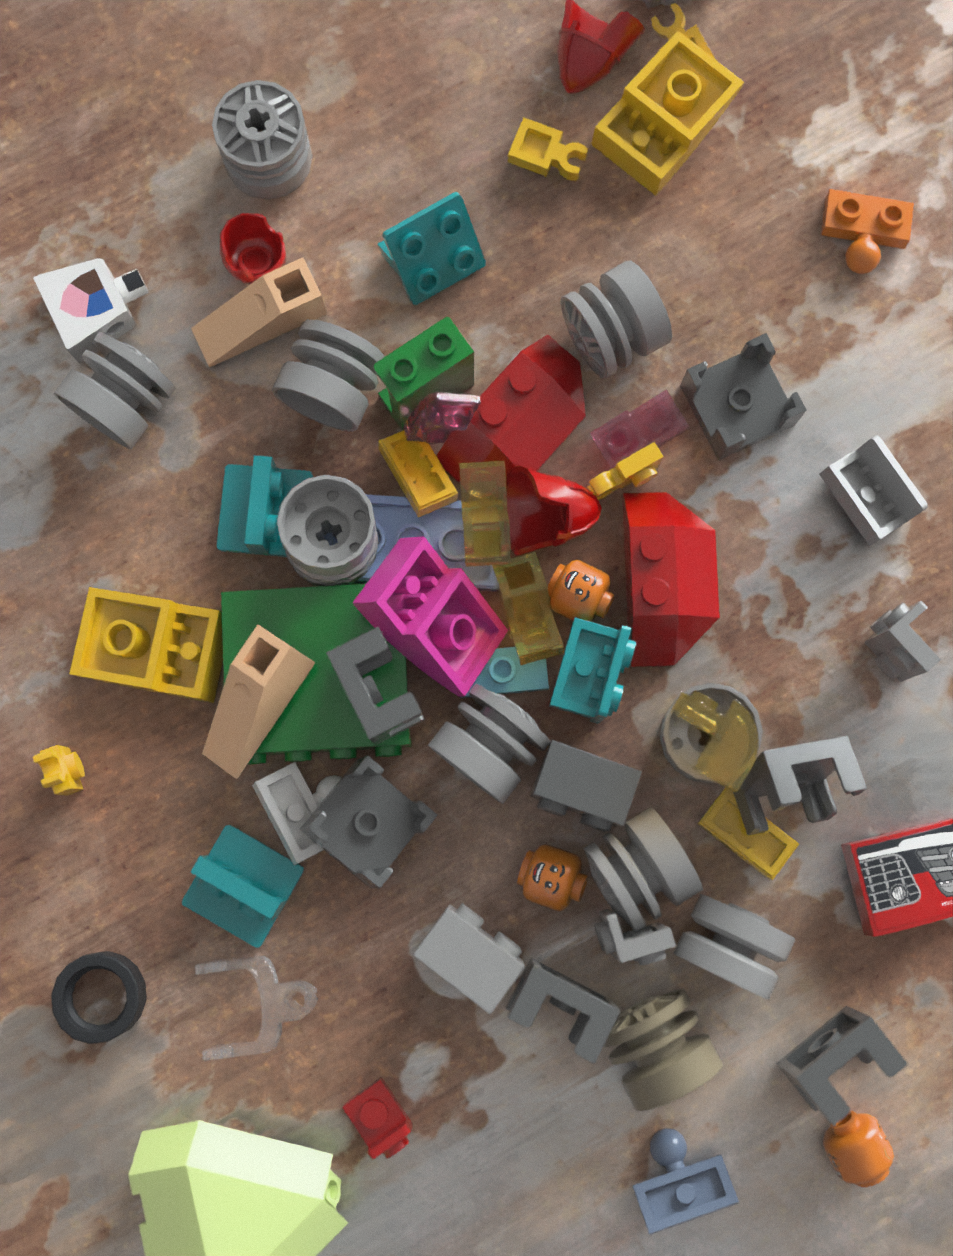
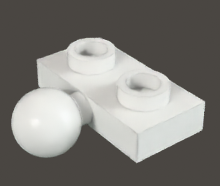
(289, 807)

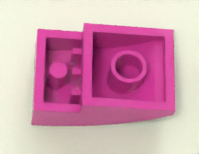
(431, 614)

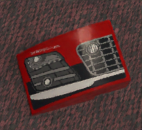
(902, 877)

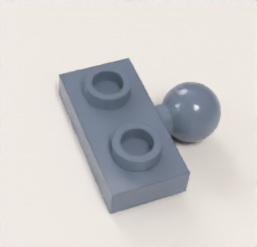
(683, 1191)

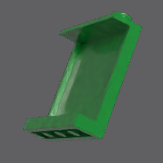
(320, 711)

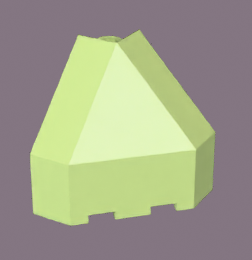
(232, 1194)

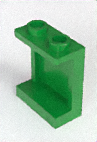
(426, 364)

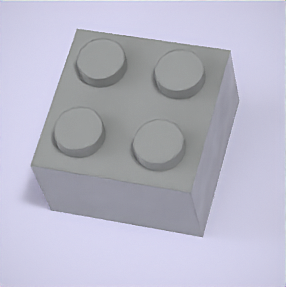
(470, 957)

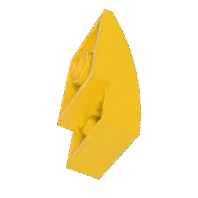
(666, 112)
(149, 644)

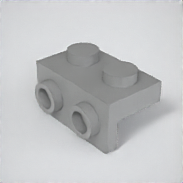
(873, 490)
(898, 647)
(644, 946)

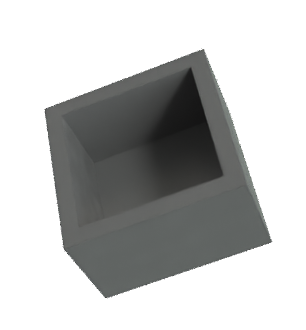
(585, 785)

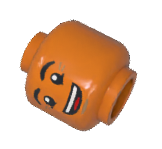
(580, 591)
(552, 877)
(859, 1149)

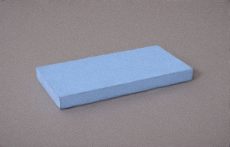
(441, 528)

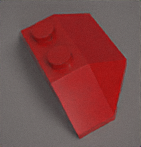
(522, 412)
(667, 577)

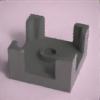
(740, 399)
(359, 658)
(798, 775)
(366, 822)
(596, 1011)
(829, 1050)

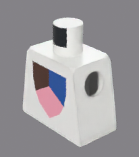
(89, 301)

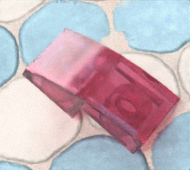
(439, 416)
(631, 431)

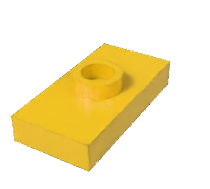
(418, 473)
(763, 851)

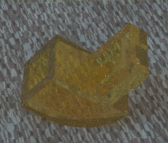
(484, 513)
(527, 609)
(732, 741)

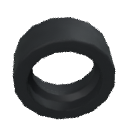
(63, 990)

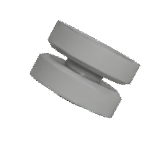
(734, 945)

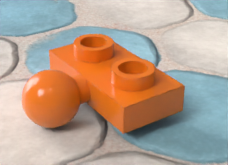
(869, 223)

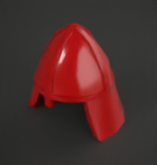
(592, 47)
(547, 510)

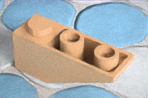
(260, 313)
(253, 698)

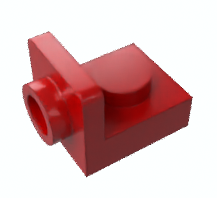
(379, 1119)

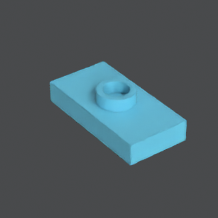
(506, 675)

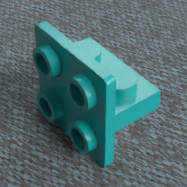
(433, 248)
(252, 506)
(591, 670)
(242, 885)

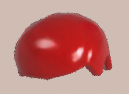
(251, 247)

